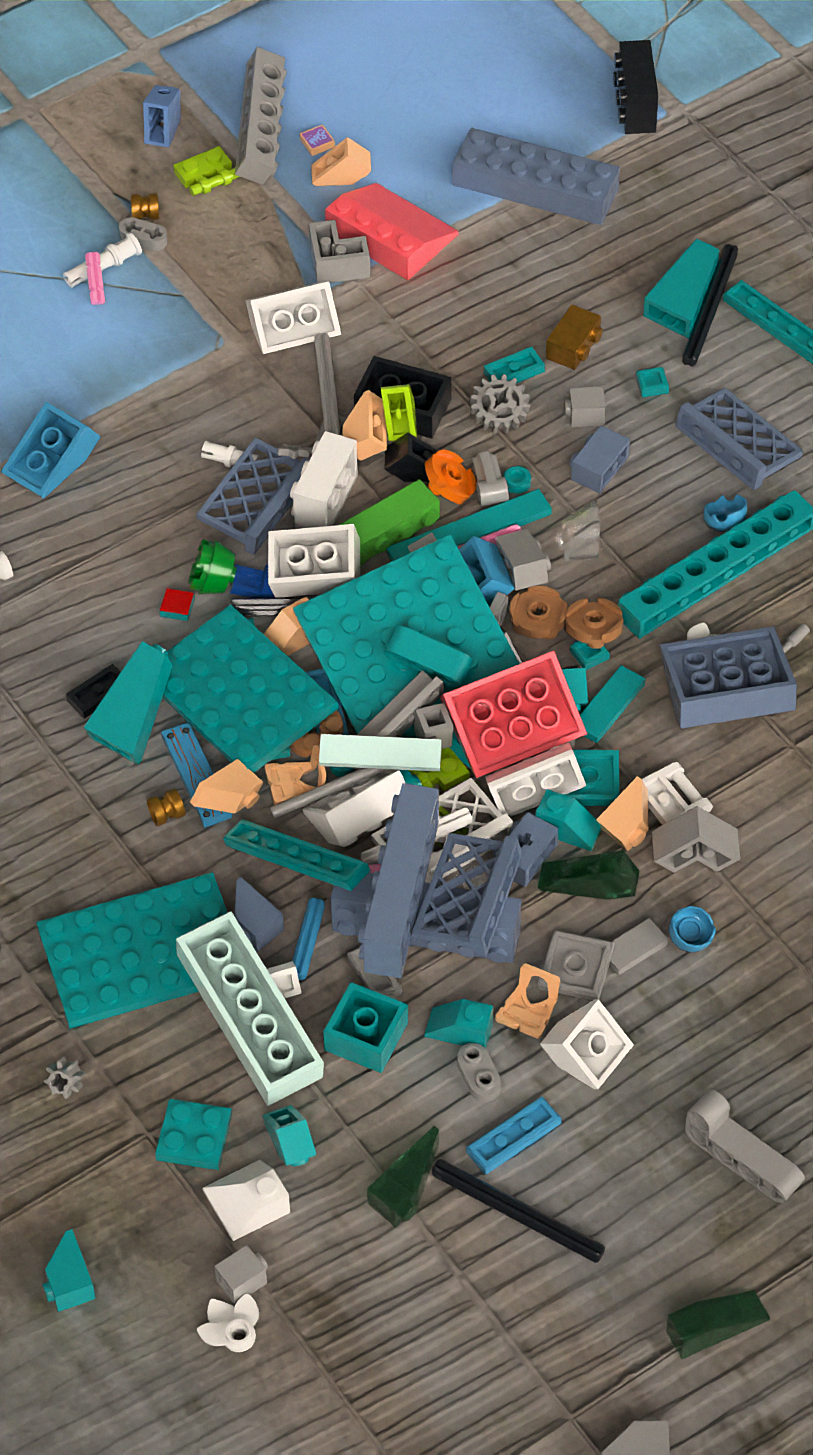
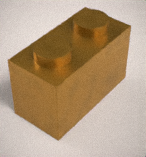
(573, 337)

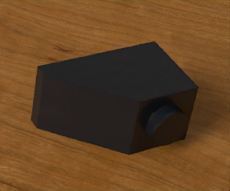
(407, 458)

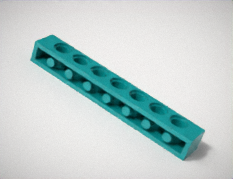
(716, 564)

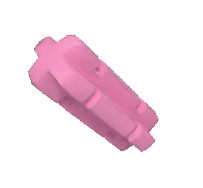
(95, 278)

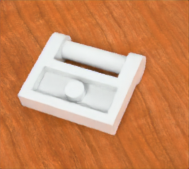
(665, 800)

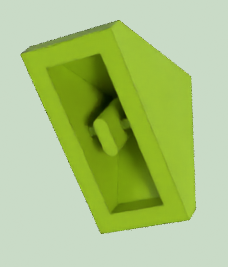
(399, 411)

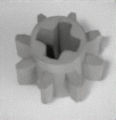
(64, 1077)

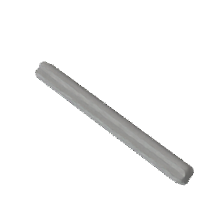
(327, 383)

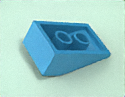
(50, 451)

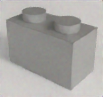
(523, 559)

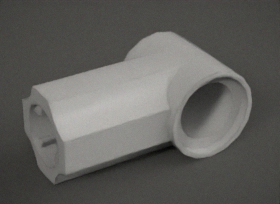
(490, 485)

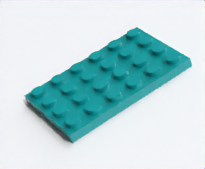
(243, 690)
(125, 949)

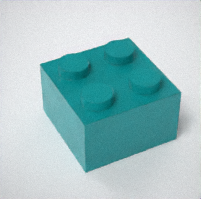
(365, 1027)

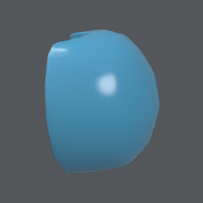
(725, 513)
(691, 929)

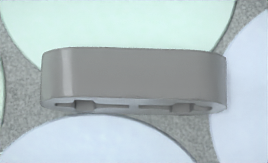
(149, 235)

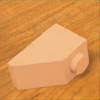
(342, 165)
(367, 426)
(286, 630)
(228, 789)
(627, 816)

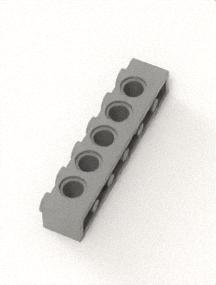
(260, 116)

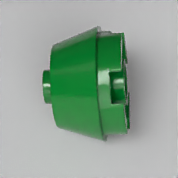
(212, 568)

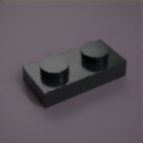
(90, 693)

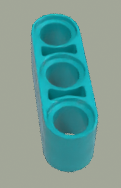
(429, 655)

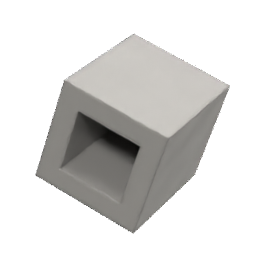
(586, 406)
(433, 722)
(241, 1273)

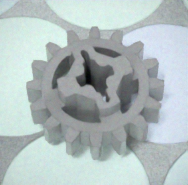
(493, 395)

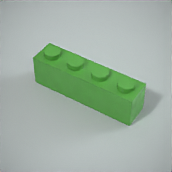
(395, 519)

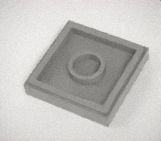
(579, 963)

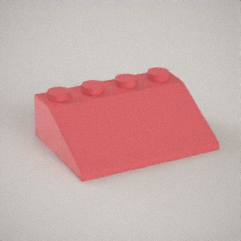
(395, 229)
(514, 714)

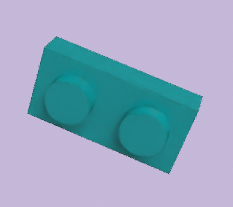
(518, 365)

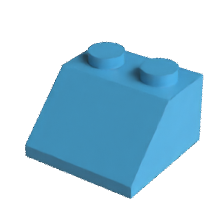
(487, 568)

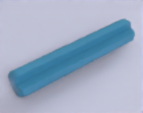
(308, 936)

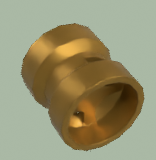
(145, 206)
(168, 806)

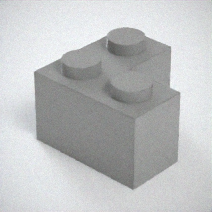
(335, 257)
(695, 838)

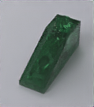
(592, 876)
(401, 1186)
(714, 1321)

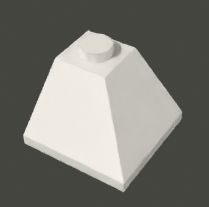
(587, 1044)
(248, 1199)

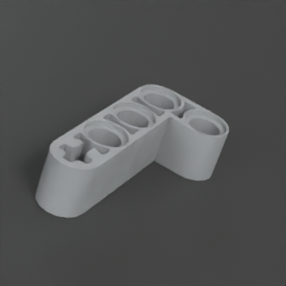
(740, 1150)

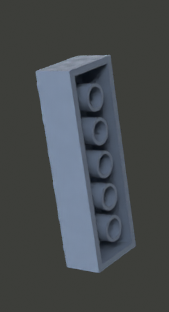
(535, 176)
(399, 881)
(349, 913)

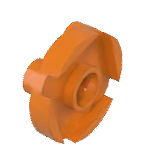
(449, 476)

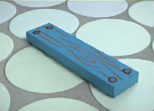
(191, 767)

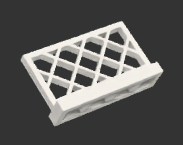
(494, 830)

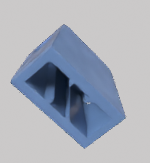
(161, 106)

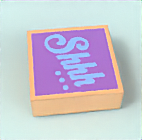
(317, 140)

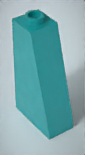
(681, 291)
(131, 704)

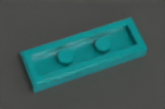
(611, 702)

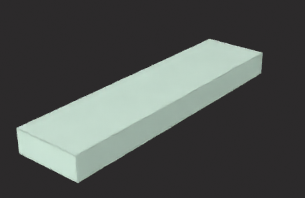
(380, 752)

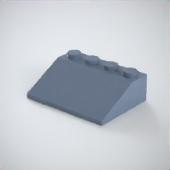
(728, 677)

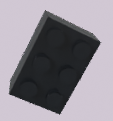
(636, 87)
(429, 390)

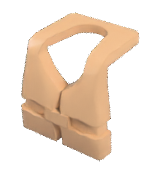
(285, 778)
(521, 1013)

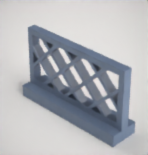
(726, 446)
(272, 510)
(491, 902)

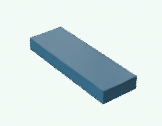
(513, 1135)

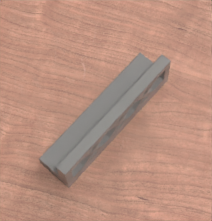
(400, 712)

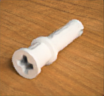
(113, 255)

